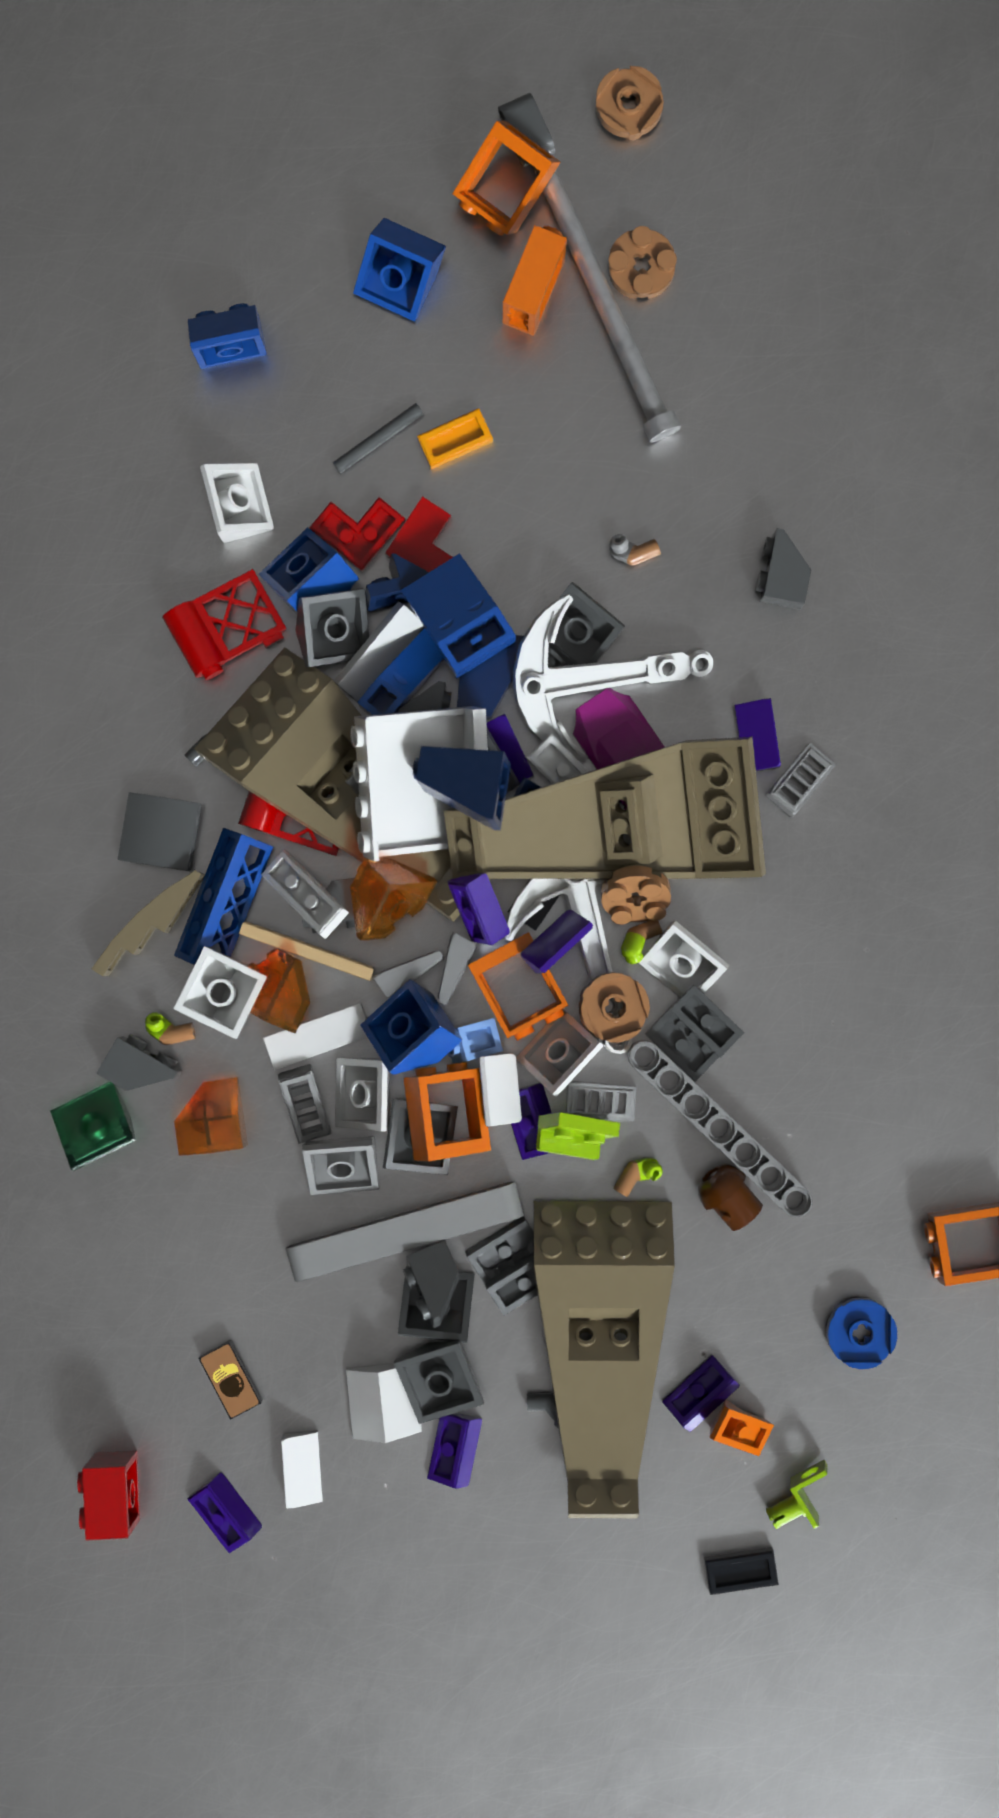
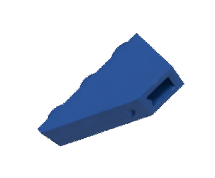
(402, 677)

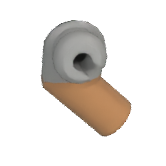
(631, 553)

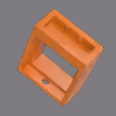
(527, 149)
(534, 279)
(523, 1027)
(420, 1116)
(935, 1234)

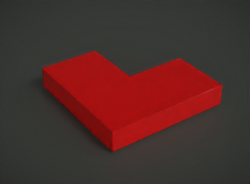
(418, 535)
(362, 540)

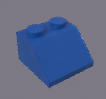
(398, 268)
(226, 336)
(307, 569)
(410, 1030)

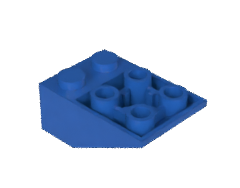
(459, 615)

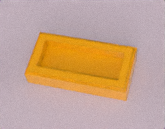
(455, 438)

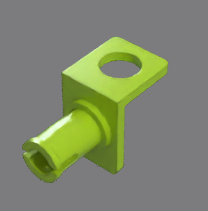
(798, 1503)

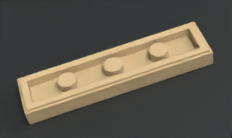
(307, 950)

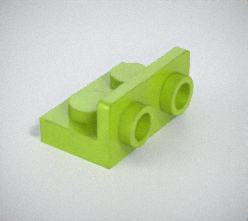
(574, 1135)

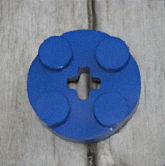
(876, 1347)

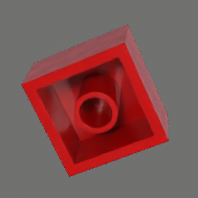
(109, 1495)

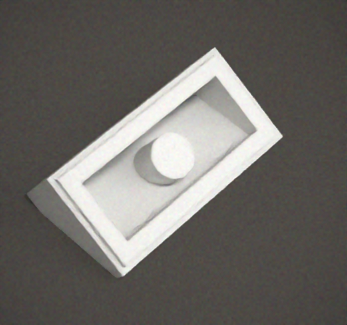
(500, 1089)
(301, 1469)

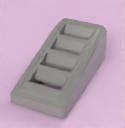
(784, 801)
(457, 959)
(395, 977)
(296, 1075)
(572, 1100)

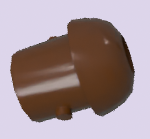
(729, 1196)

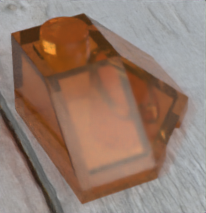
(386, 893)
(284, 993)
(212, 1119)

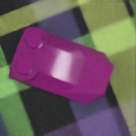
(613, 730)

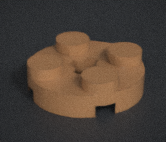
(627, 82)
(642, 283)
(649, 905)
(595, 999)

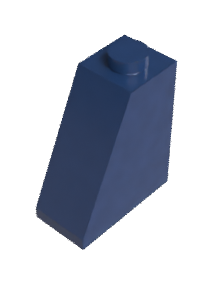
(489, 681)
(466, 780)

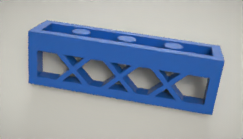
(216, 890)

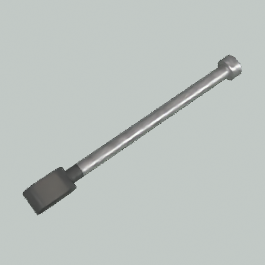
(526, 117)

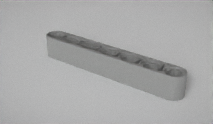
(728, 1142)
(404, 1231)

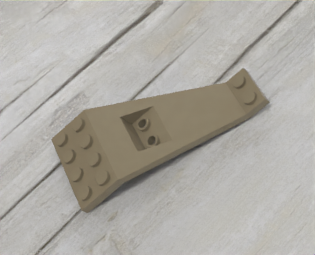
(293, 748)
(686, 817)
(603, 1274)

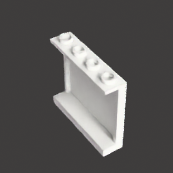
(391, 803)

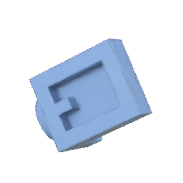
(478, 1041)

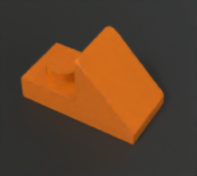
(740, 1429)

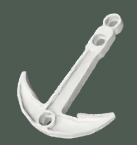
(558, 681)
(582, 899)

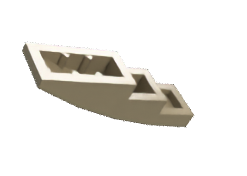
(159, 914)

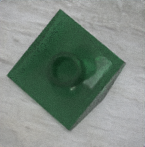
(93, 1125)

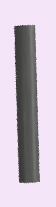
(378, 438)

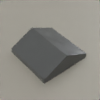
(331, 626)
(585, 629)
(399, 1144)
(456, 1318)
(438, 1380)

